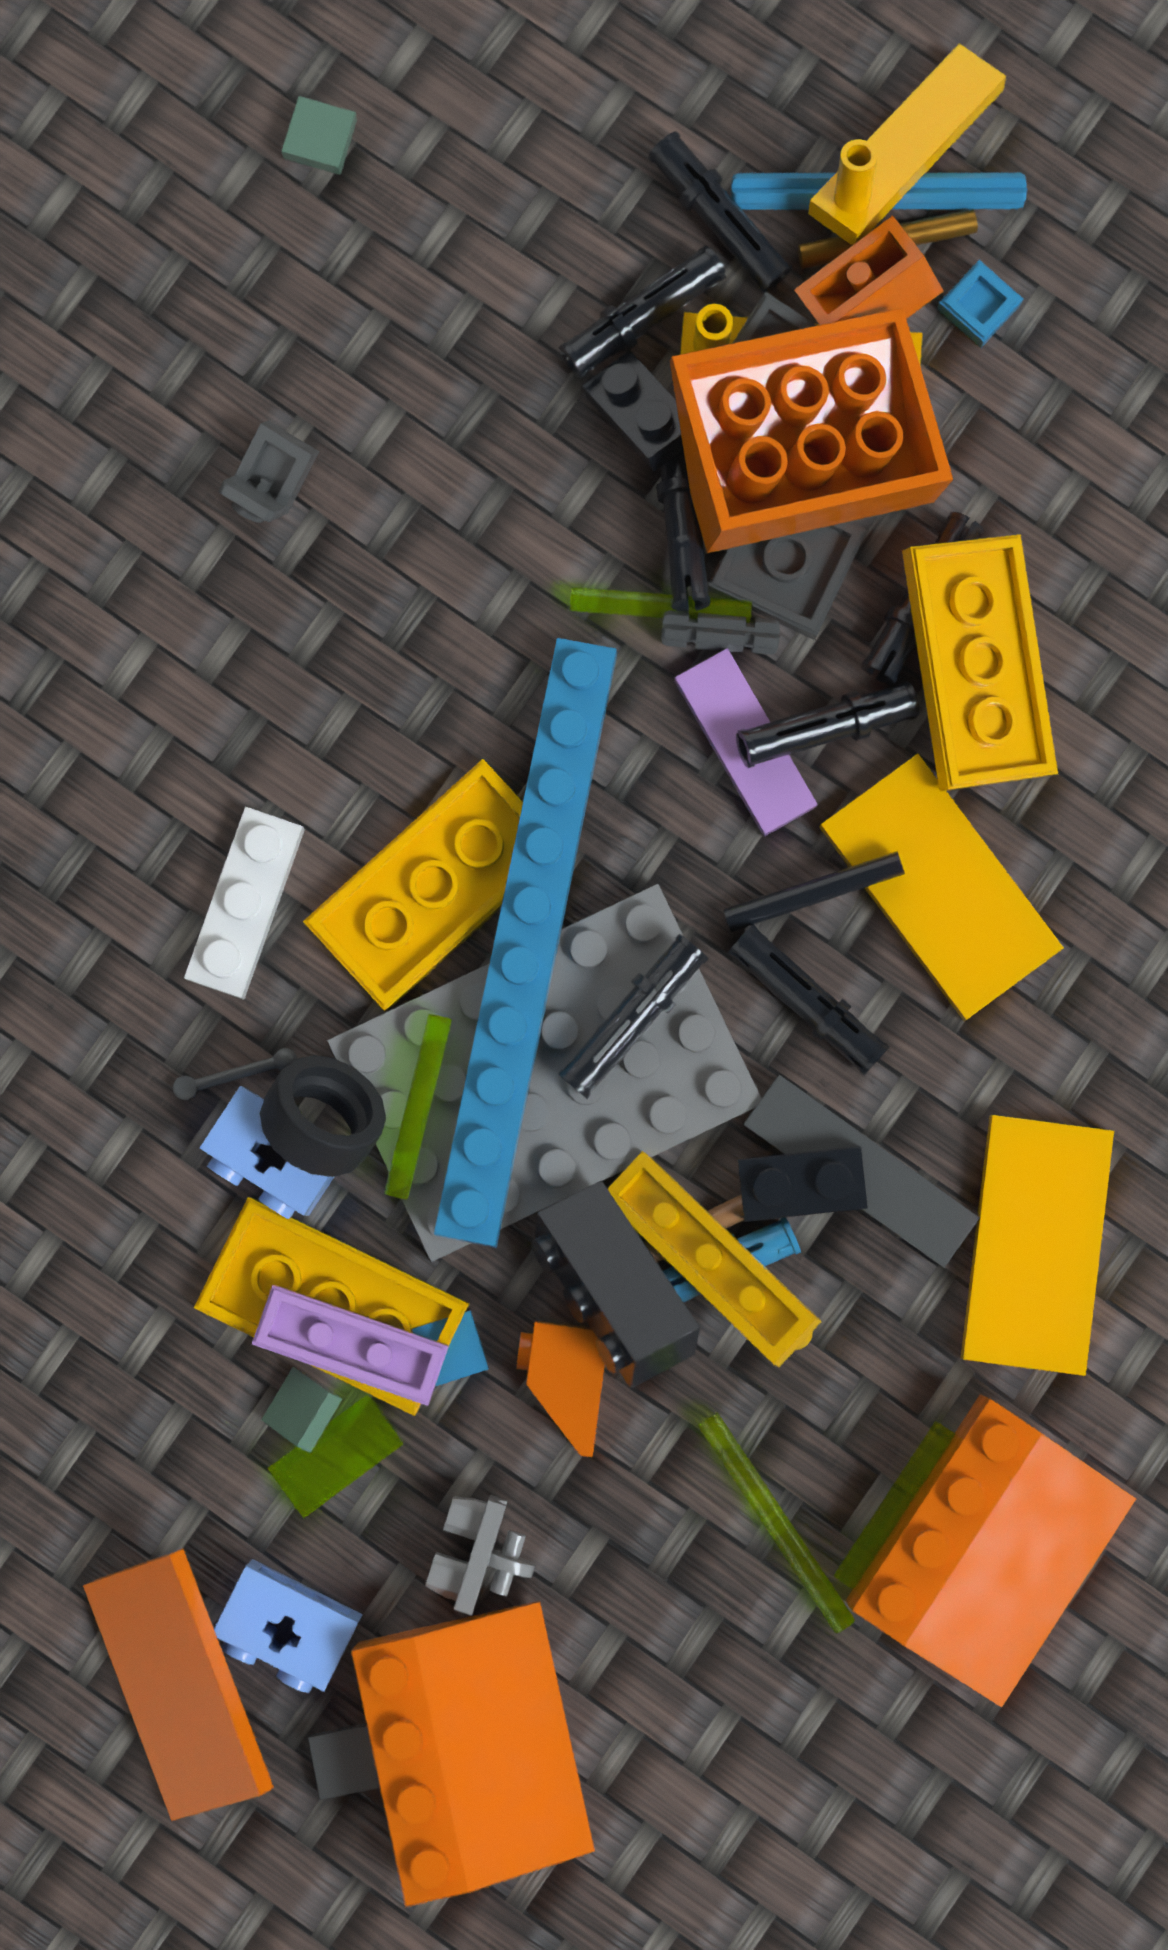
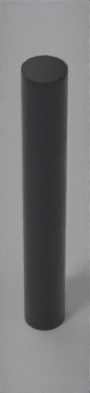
(814, 891)

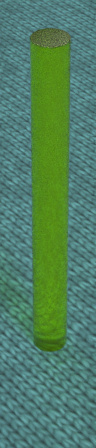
(776, 1523)

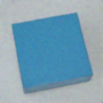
(980, 303)
(464, 1353)

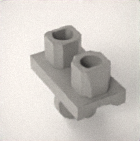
(463, 1579)

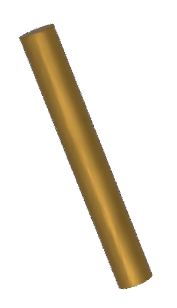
(920, 232)

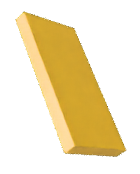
(979, 662)
(424, 888)
(955, 898)
(1037, 1245)
(288, 1253)

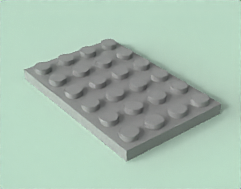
(664, 1091)

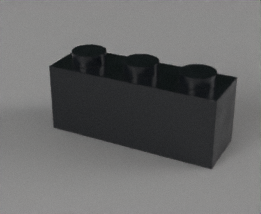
(614, 1285)

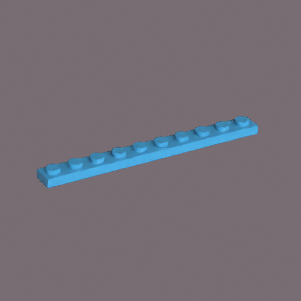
(526, 944)

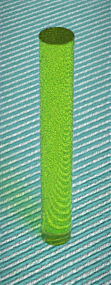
(648, 604)
(418, 1106)
(894, 1505)

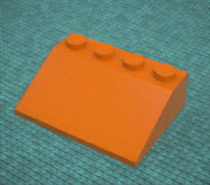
(807, 430)
(990, 1551)
(472, 1752)

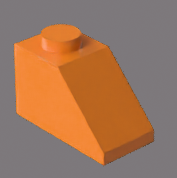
(872, 277)
(565, 1378)

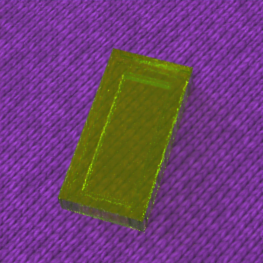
(342, 1454)

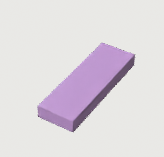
(724, 705)
(350, 1345)

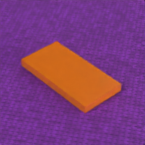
(178, 1686)

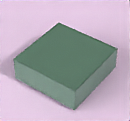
(319, 135)
(301, 1409)

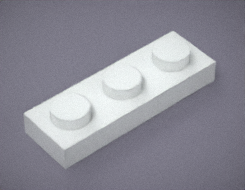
(244, 903)

